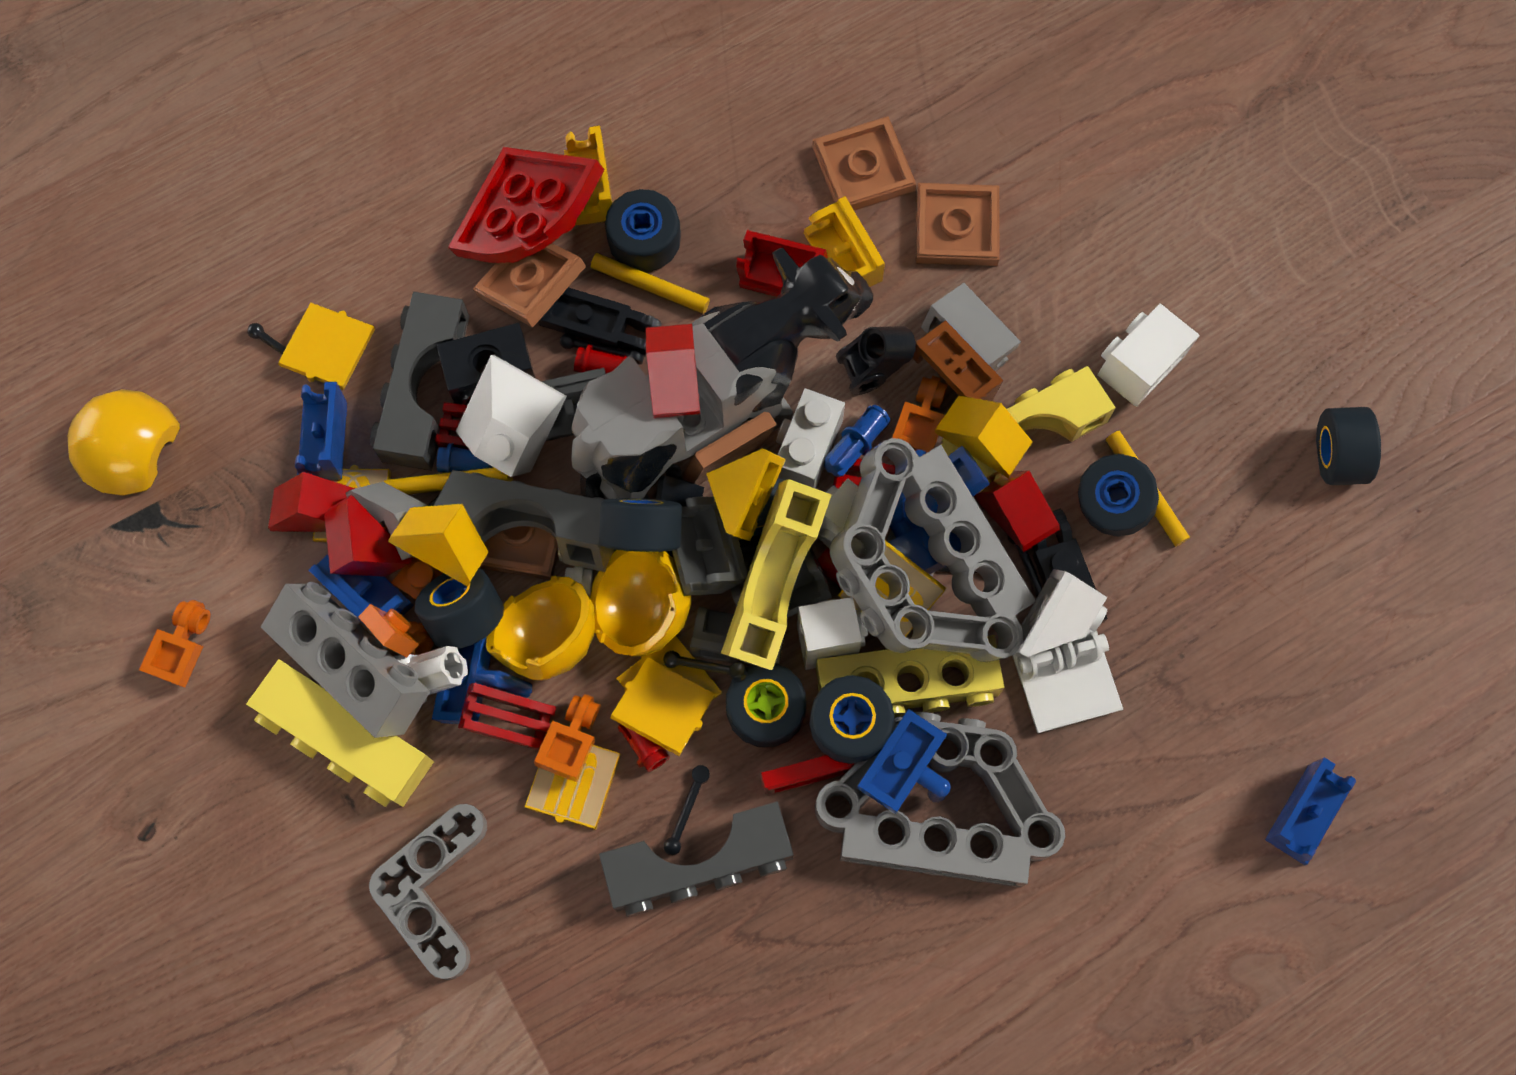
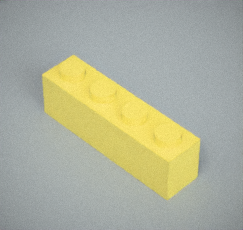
(323, 726)

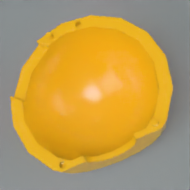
(119, 441)
(638, 602)
(544, 629)

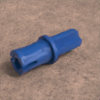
(856, 440)

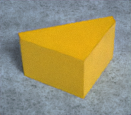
(985, 432)
(744, 489)
(443, 539)

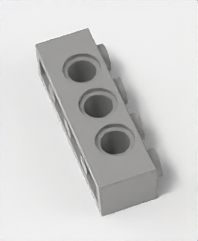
(345, 659)

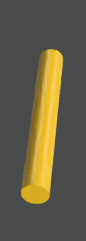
(650, 283)
(436, 482)
(1163, 512)

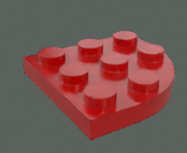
(525, 205)

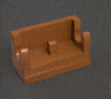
(957, 363)

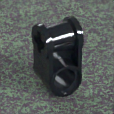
(876, 356)

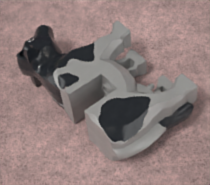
(742, 370)

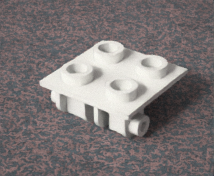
(1068, 683)

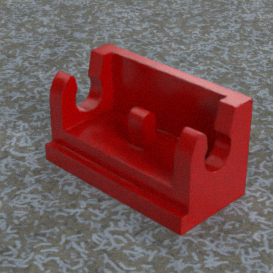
(758, 268)

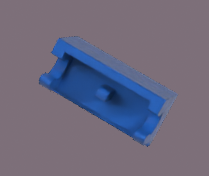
(322, 432)
(359, 591)
(1310, 811)

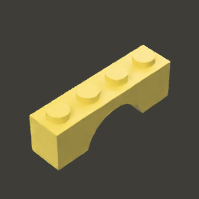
(1068, 407)
(766, 594)

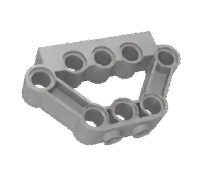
(980, 551)
(1005, 782)

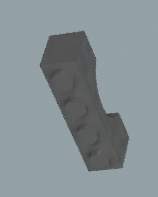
(405, 430)
(506, 504)
(639, 876)

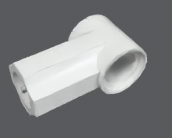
(438, 668)

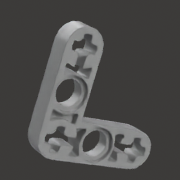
(413, 893)

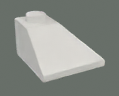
(509, 417)
(1061, 613)

